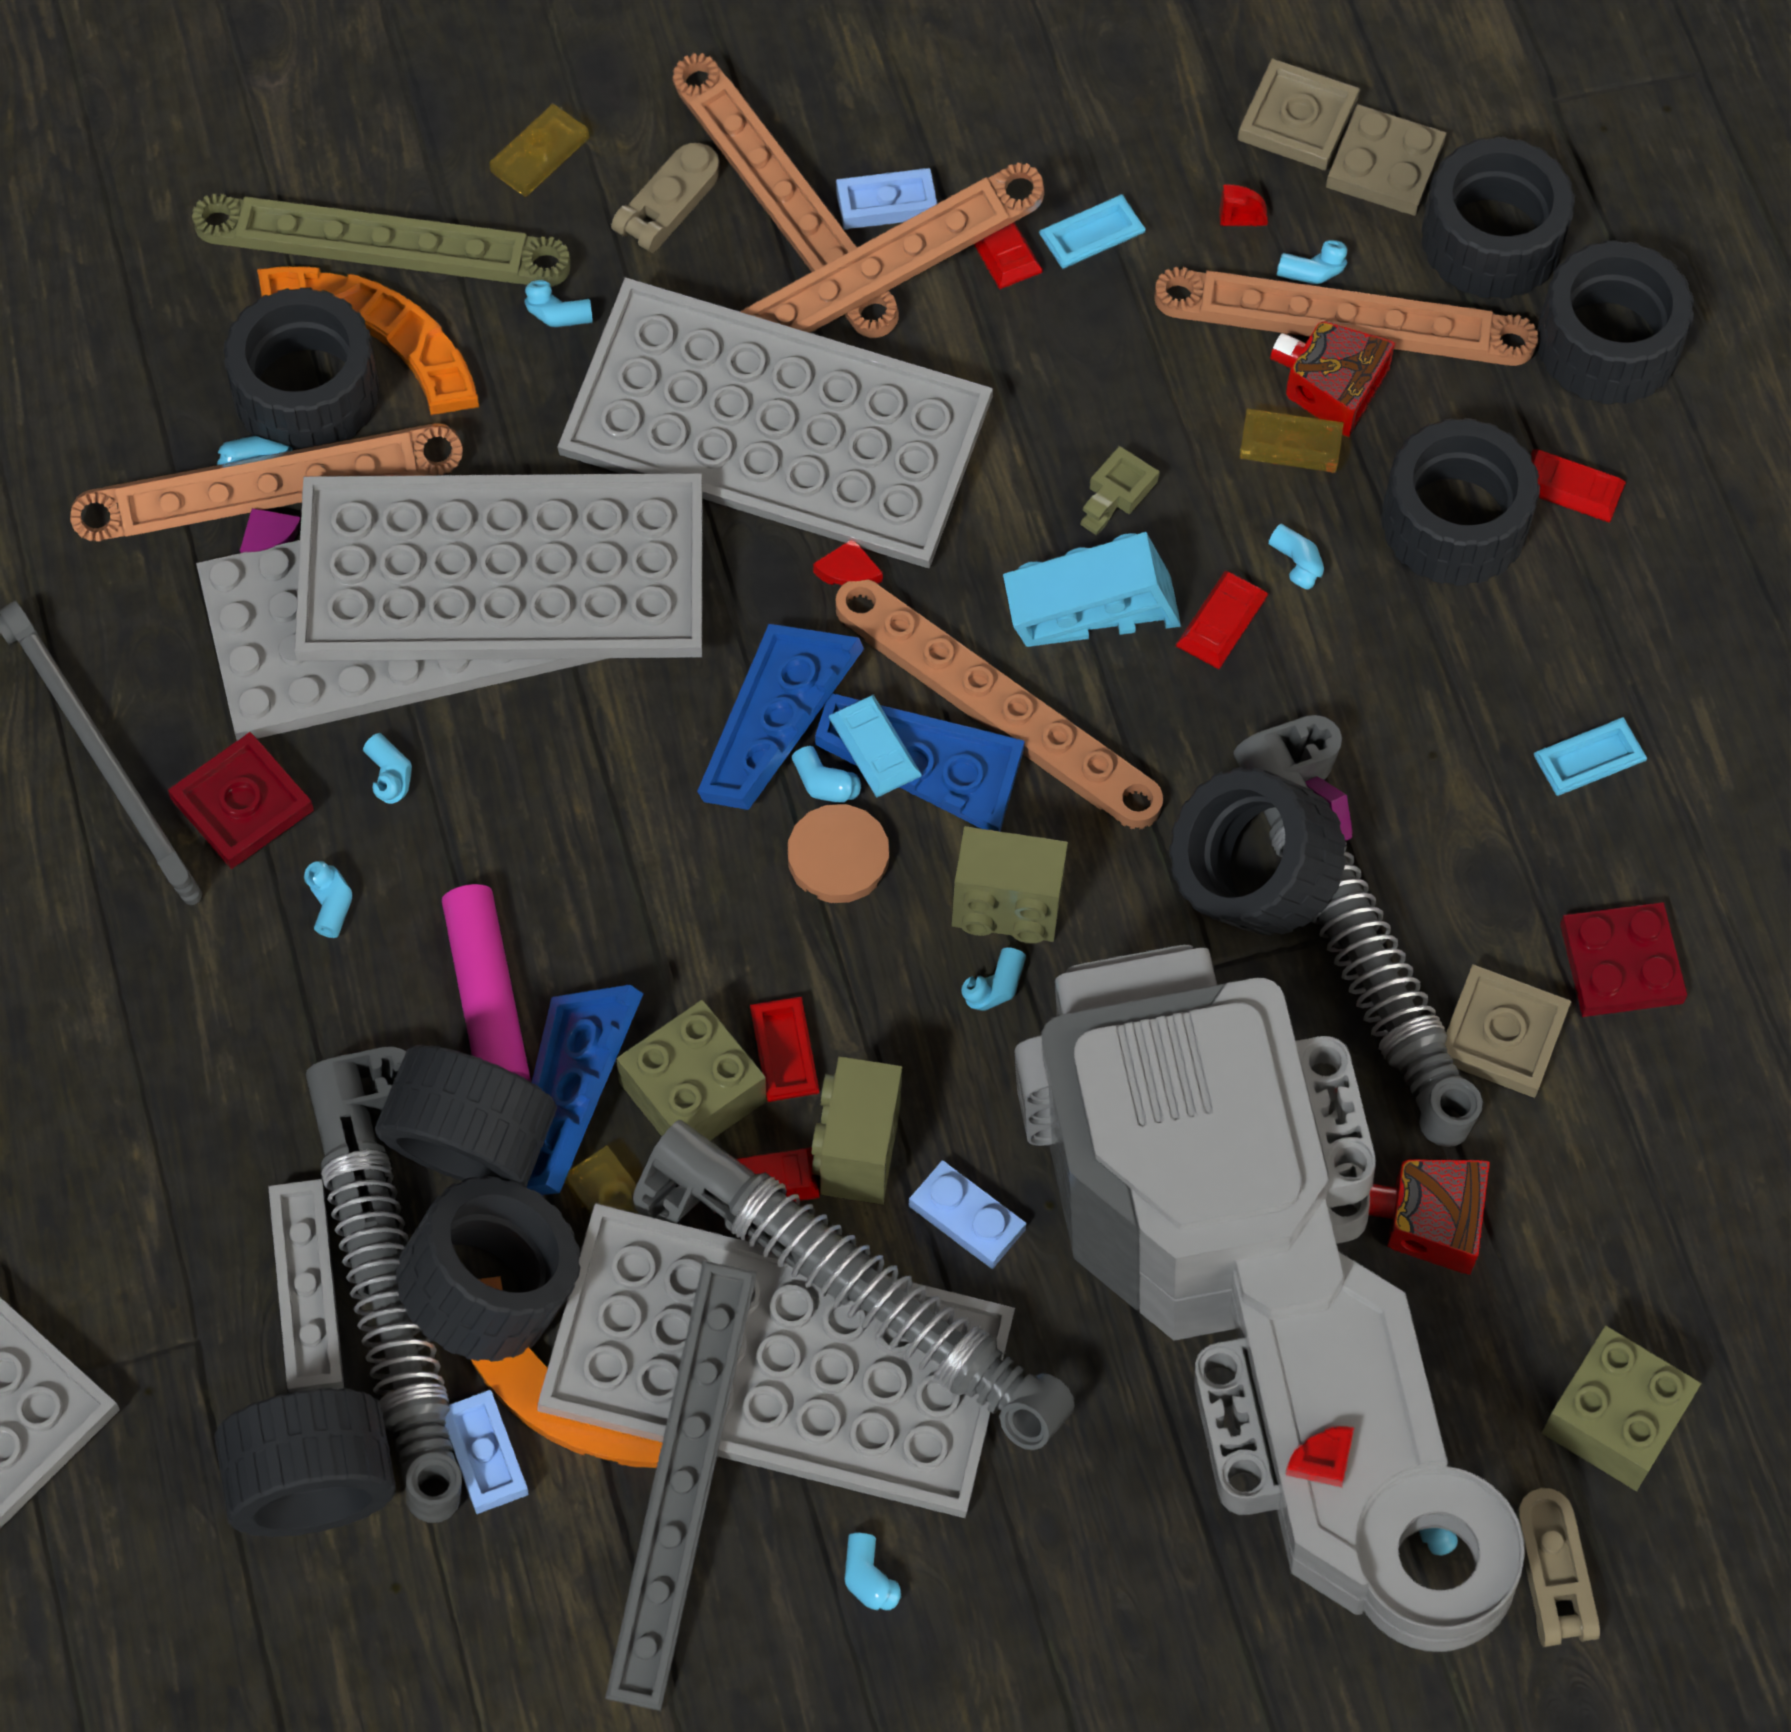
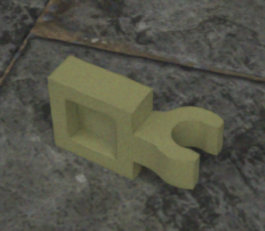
(1120, 484)

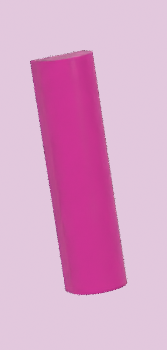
(484, 978)

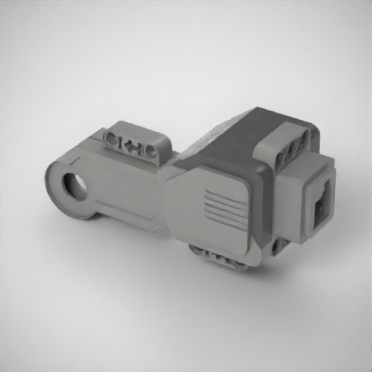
(1205, 1199)

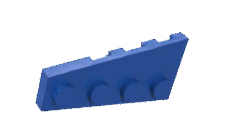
(777, 703)
(960, 766)
(573, 1067)

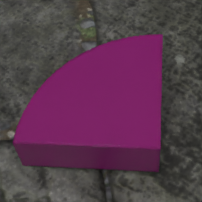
(268, 530)
(1337, 801)

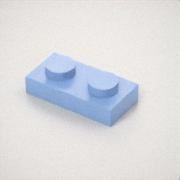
(884, 197)
(967, 1214)
(484, 1452)

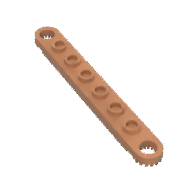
(773, 179)
(901, 252)
(1300, 307)
(257, 482)
(999, 703)

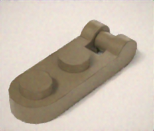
(669, 196)
(1556, 1567)

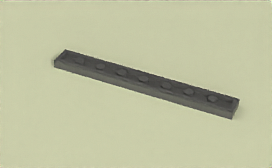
(681, 1486)

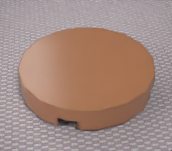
(838, 853)

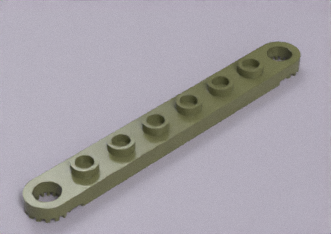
(380, 240)

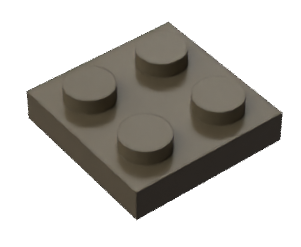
(1298, 114)
(1386, 160)
(1505, 1030)

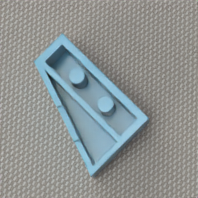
(1091, 590)

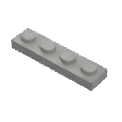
(306, 1286)

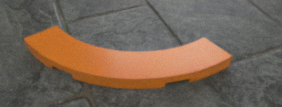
(397, 325)
(518, 1387)

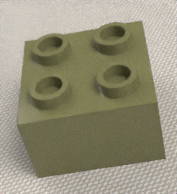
(1008, 885)
(692, 1075)
(857, 1129)
(1620, 1408)

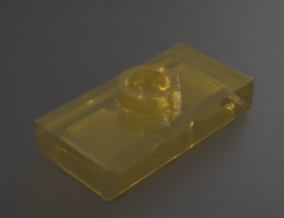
(539, 150)
(1291, 440)
(602, 1182)

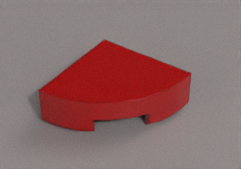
(1241, 207)
(847, 564)
(1323, 1456)

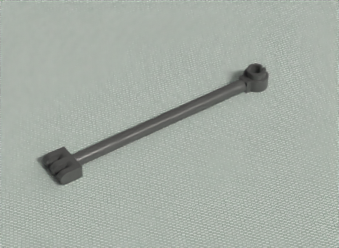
(17, 627)

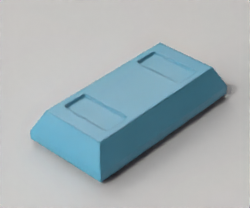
(1092, 231)
(875, 746)
(1590, 756)

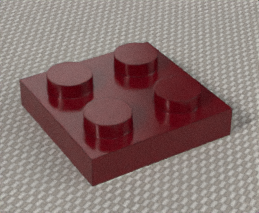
(240, 800)
(1623, 959)

